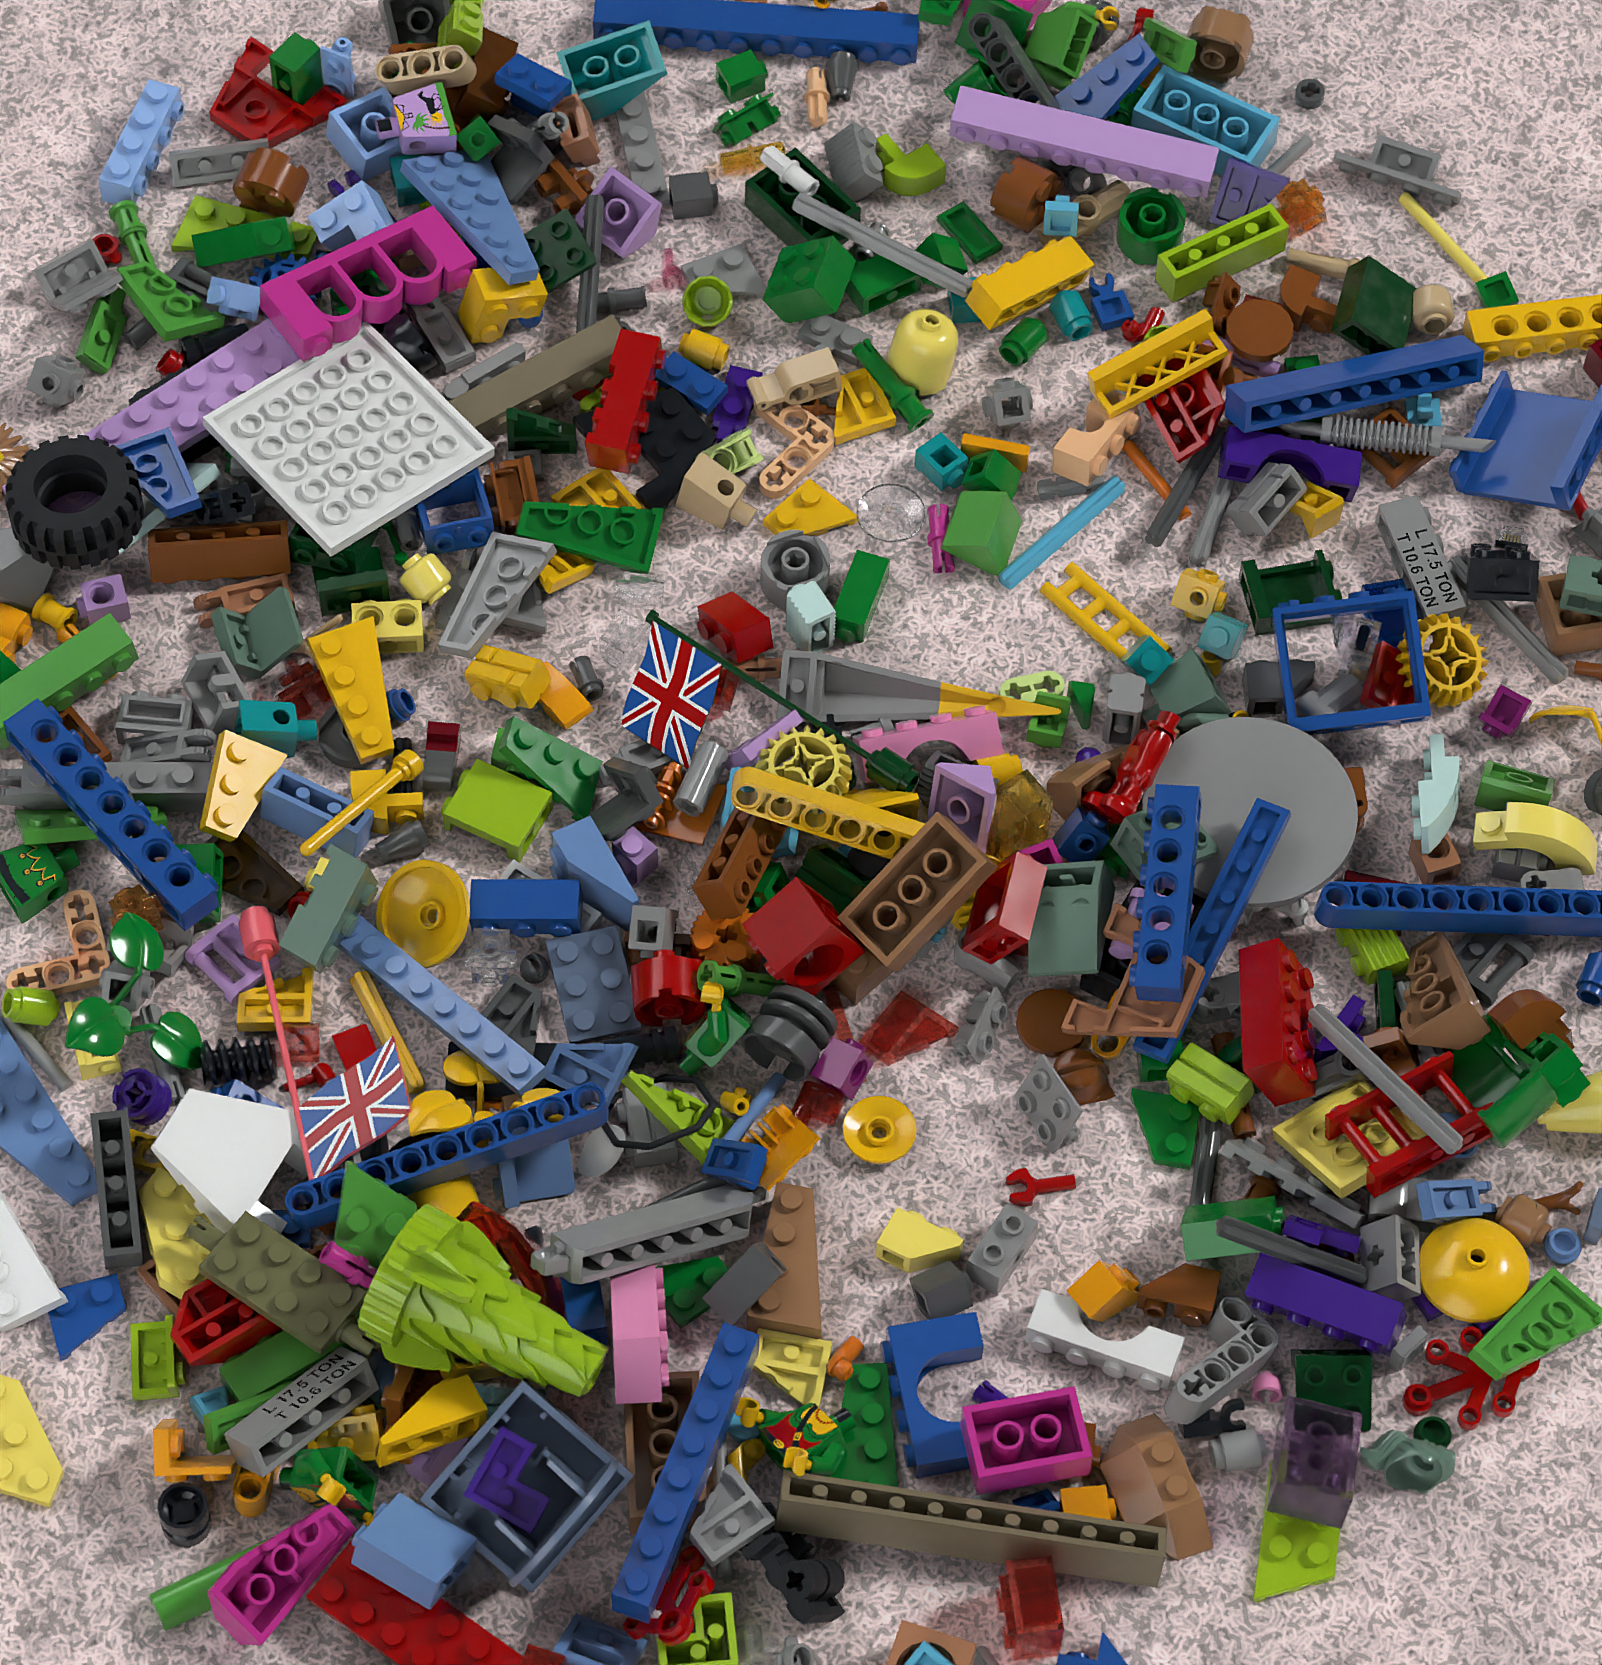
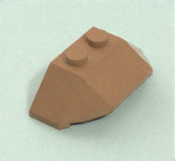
(1155, 1485)

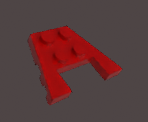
(257, 110)

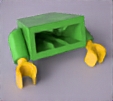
(1063, 39)

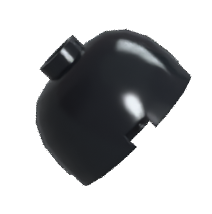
(408, 342)

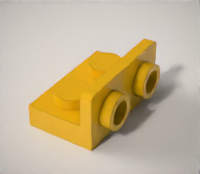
(357, 1431)

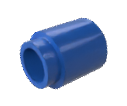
(1590, 980)

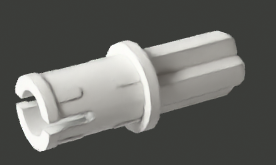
(789, 171)

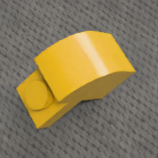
(389, 807)

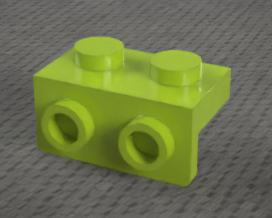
(155, 1361)

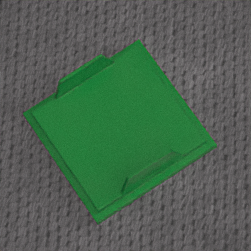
(1013, 15)

